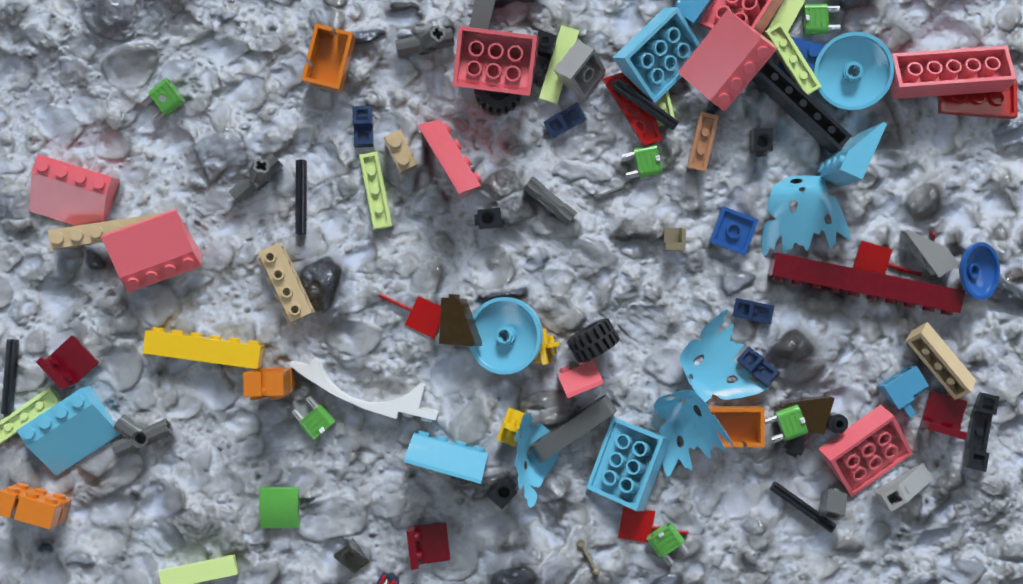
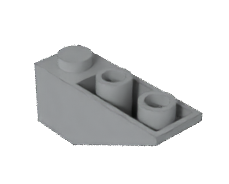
(935, 256)
(903, 487)

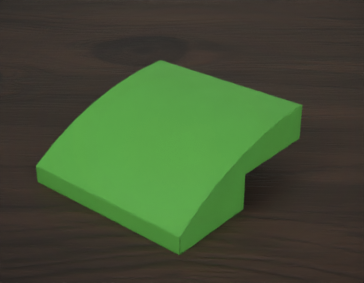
(279, 507)

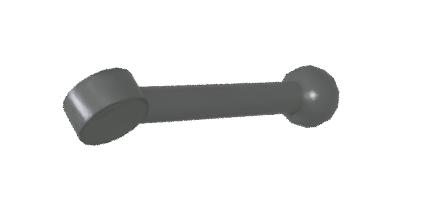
(626, 186)

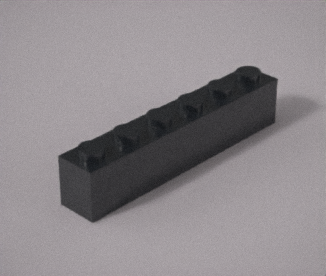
(801, 107)

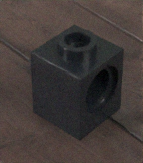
(546, 43)
(765, 134)
(495, 212)
(500, 500)

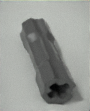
(549, 200)

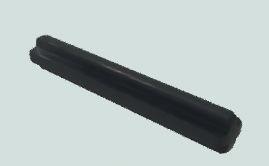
(645, 104)
(301, 197)
(9, 378)
(802, 506)

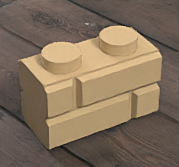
(400, 152)

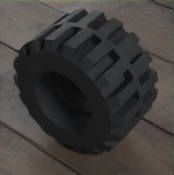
(497, 106)
(593, 340)

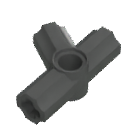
(425, 42)
(256, 177)
(132, 431)

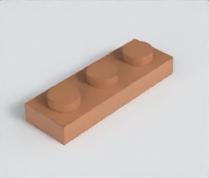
(702, 142)

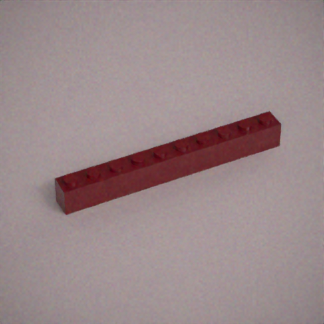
(867, 283)

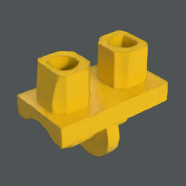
(547, 350)
(510, 426)

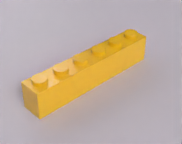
(203, 349)

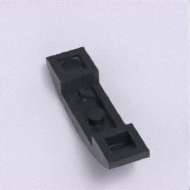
(978, 431)

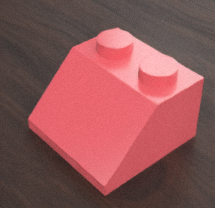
(579, 378)

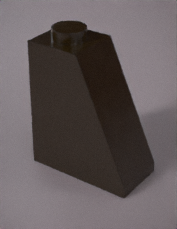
(457, 323)
(814, 410)

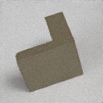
(674, 239)

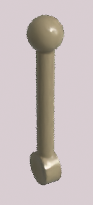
(581, 543)

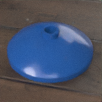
(979, 271)

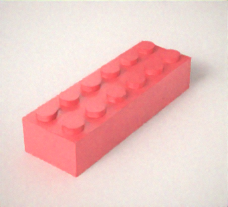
(952, 72)

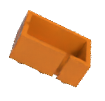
(329, 58)
(268, 382)
(741, 424)
(34, 505)

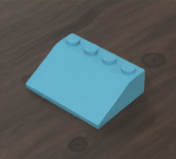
(658, 53)
(852, 159)
(69, 430)
(446, 456)
(628, 464)

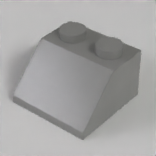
(580, 69)

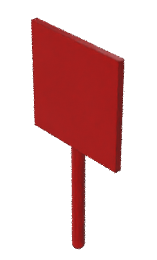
(876, 259)
(422, 317)
(638, 525)

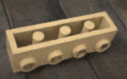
(286, 282)
(941, 360)

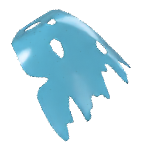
(808, 217)
(718, 364)
(694, 429)
(535, 471)

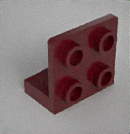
(68, 363)
(944, 415)
(428, 544)

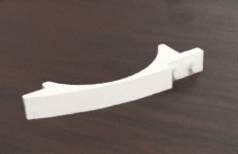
(407, 404)

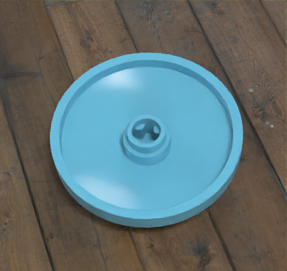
(854, 70)
(509, 335)

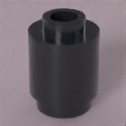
(842, 423)
(797, 445)

